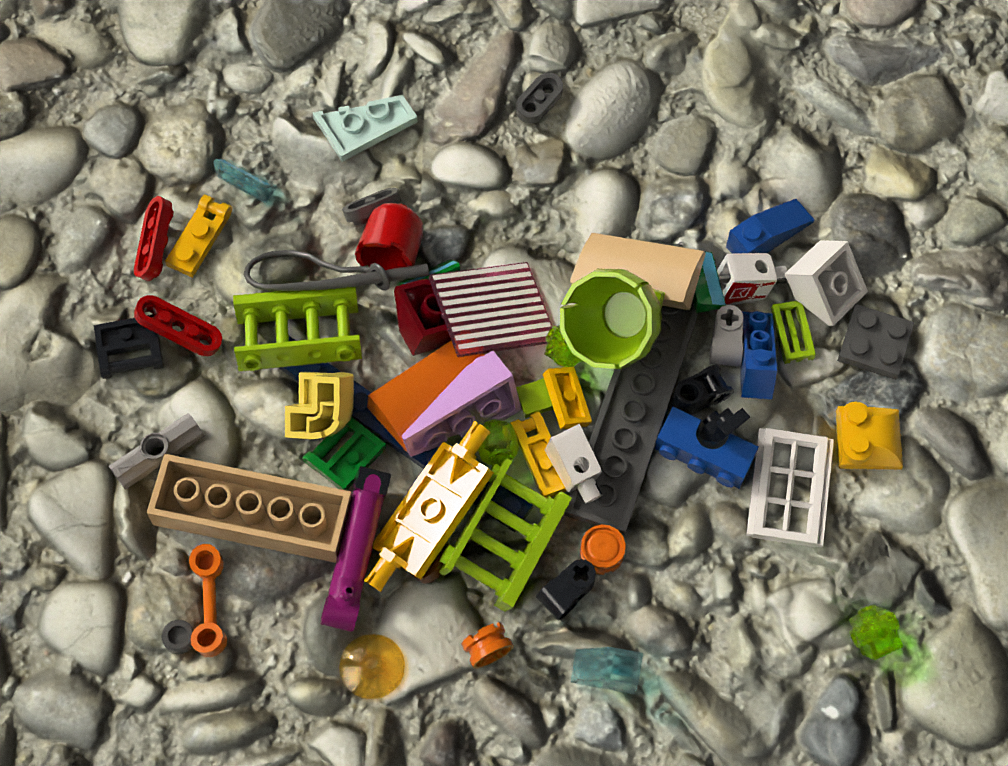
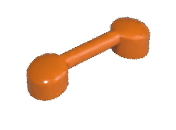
(208, 637)

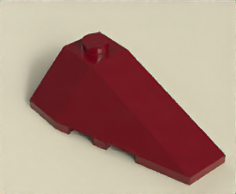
(420, 317)

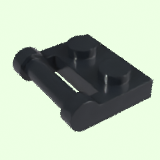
(126, 337)

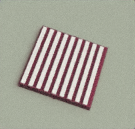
(491, 308)

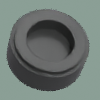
(177, 636)

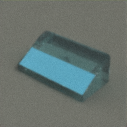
(244, 179)

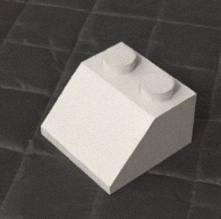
(827, 280)

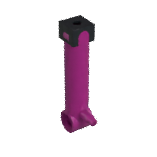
(355, 549)

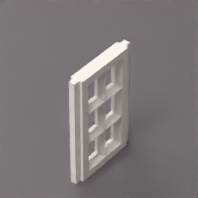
(819, 487)

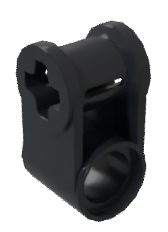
(705, 387)
(563, 592)

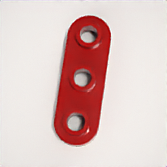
(153, 239)
(168, 315)

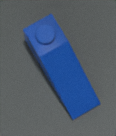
(769, 228)

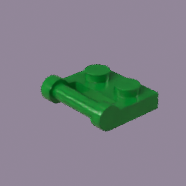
(358, 451)

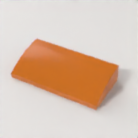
(414, 390)

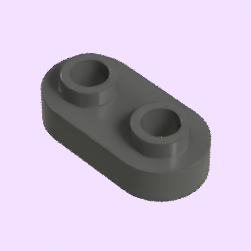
(537, 99)
(361, 209)

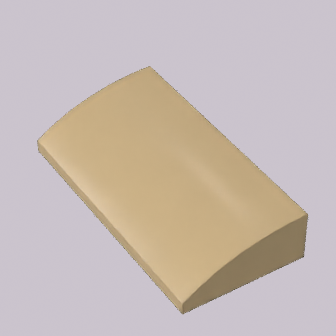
(661, 265)

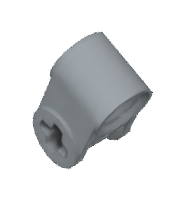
(727, 340)

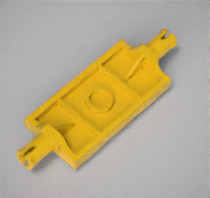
(431, 509)

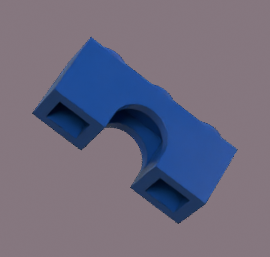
(727, 464)

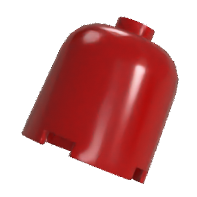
(390, 237)

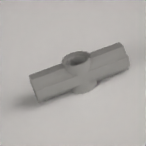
(140, 463)

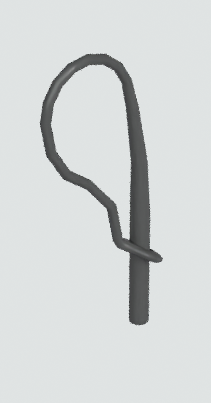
(374, 275)

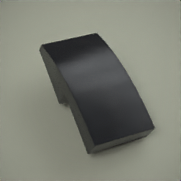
(721, 425)

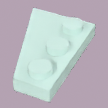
(364, 126)

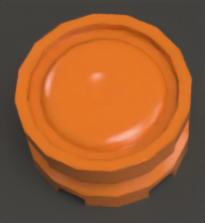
(603, 548)

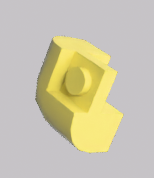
(322, 407)

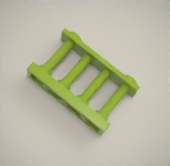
(287, 305)
(522, 562)

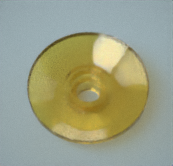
(377, 681)

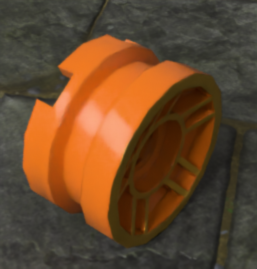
(487, 645)

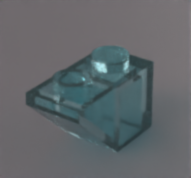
(607, 668)

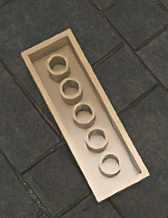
(249, 507)

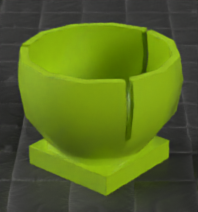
(612, 318)

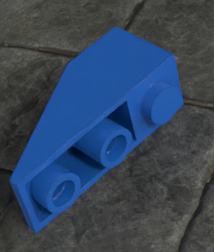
(759, 361)

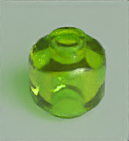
(500, 443)

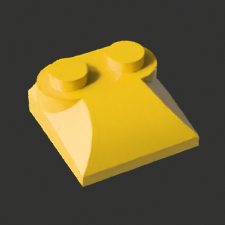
(868, 437)

